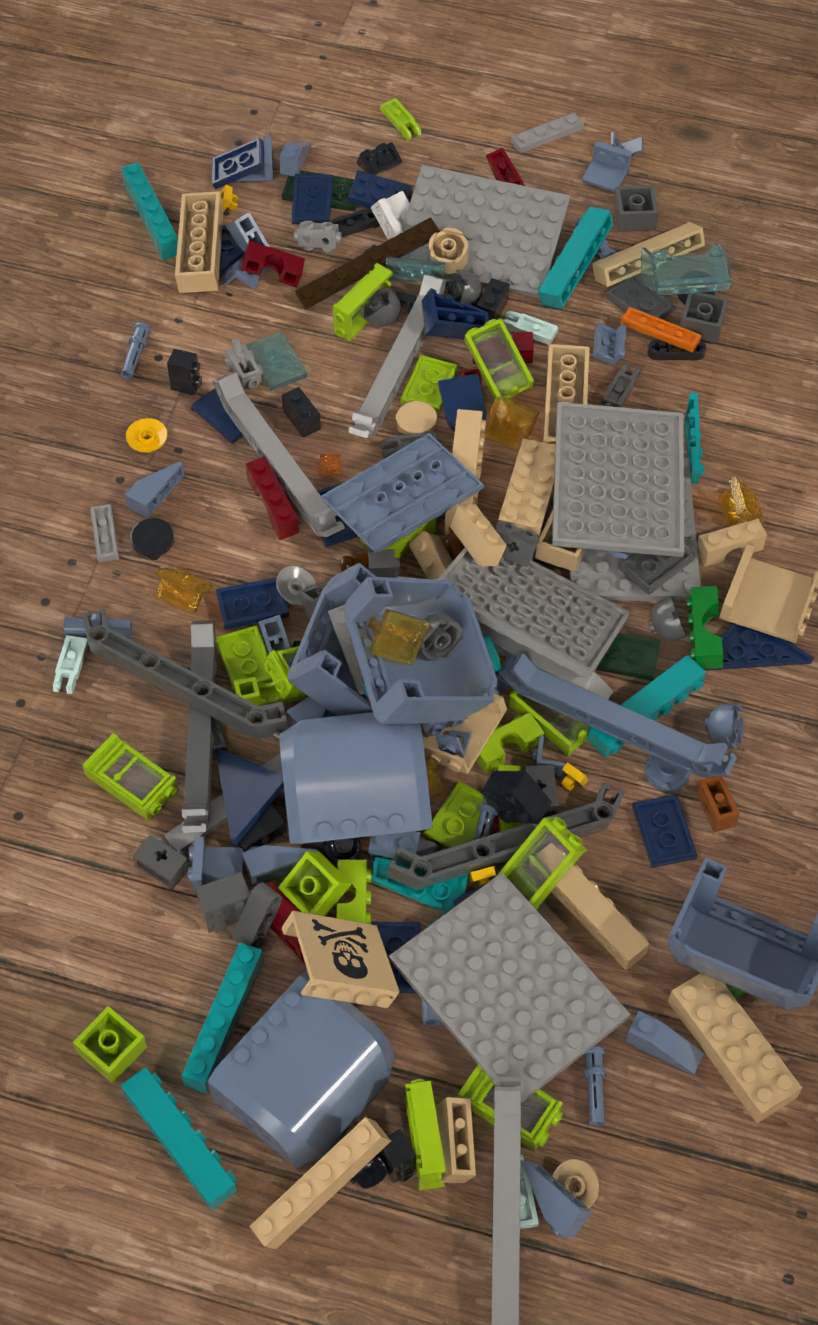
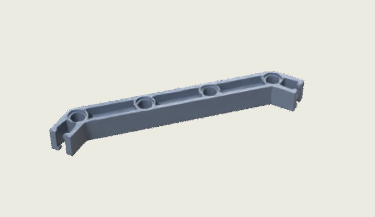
(615, 720)

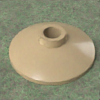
(576, 1171)

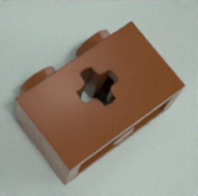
(717, 803)

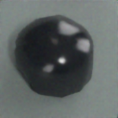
(342, 849)
(371, 1173)

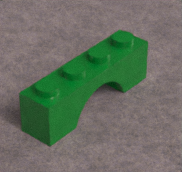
(707, 646)

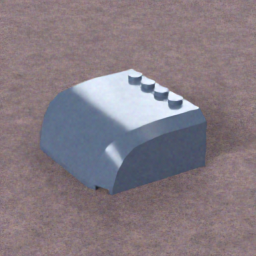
(320, 662)
(429, 688)
(353, 778)
(744, 946)
(303, 1073)

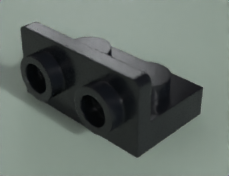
(379, 159)

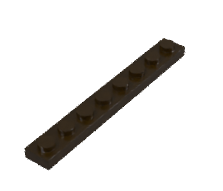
(361, 265)

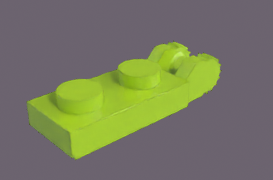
(400, 118)

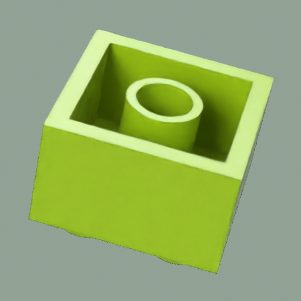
(314, 884)
(110, 1044)

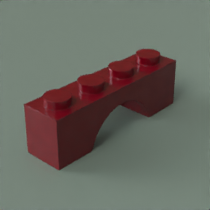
(278, 507)

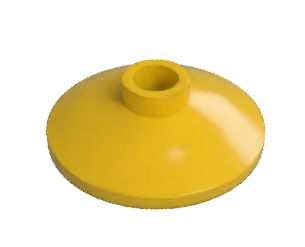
(146, 435)

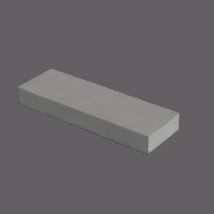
(104, 533)

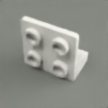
(391, 213)

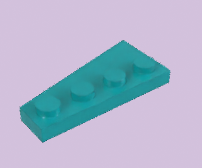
(693, 438)
(436, 896)

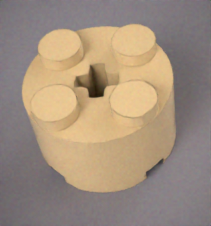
(449, 247)

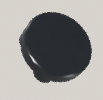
(152, 538)

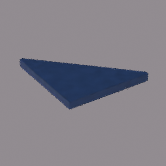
(753, 649)
(246, 791)

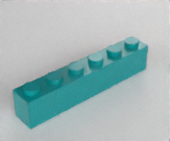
(150, 210)
(575, 257)
(655, 700)
(223, 1017)
(179, 1139)

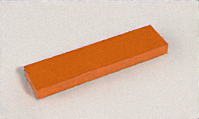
(661, 329)

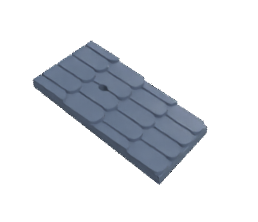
(402, 492)

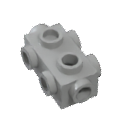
(318, 235)
(244, 364)

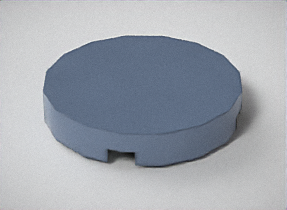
(665, 775)

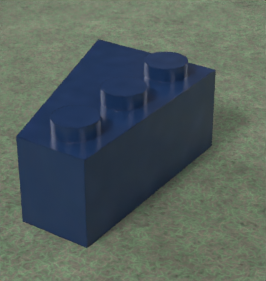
(450, 318)

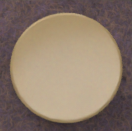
(416, 418)

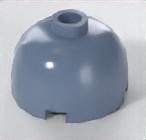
(725, 725)

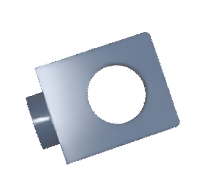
(634, 145)
(246, 277)
(451, 743)
(537, 756)

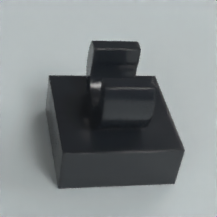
(406, 300)

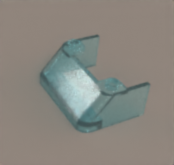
(686, 273)

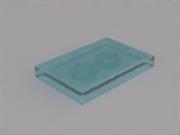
(415, 269)
(277, 361)

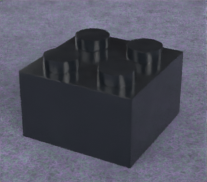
(516, 797)

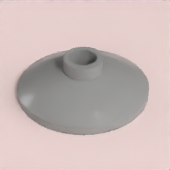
(296, 578)

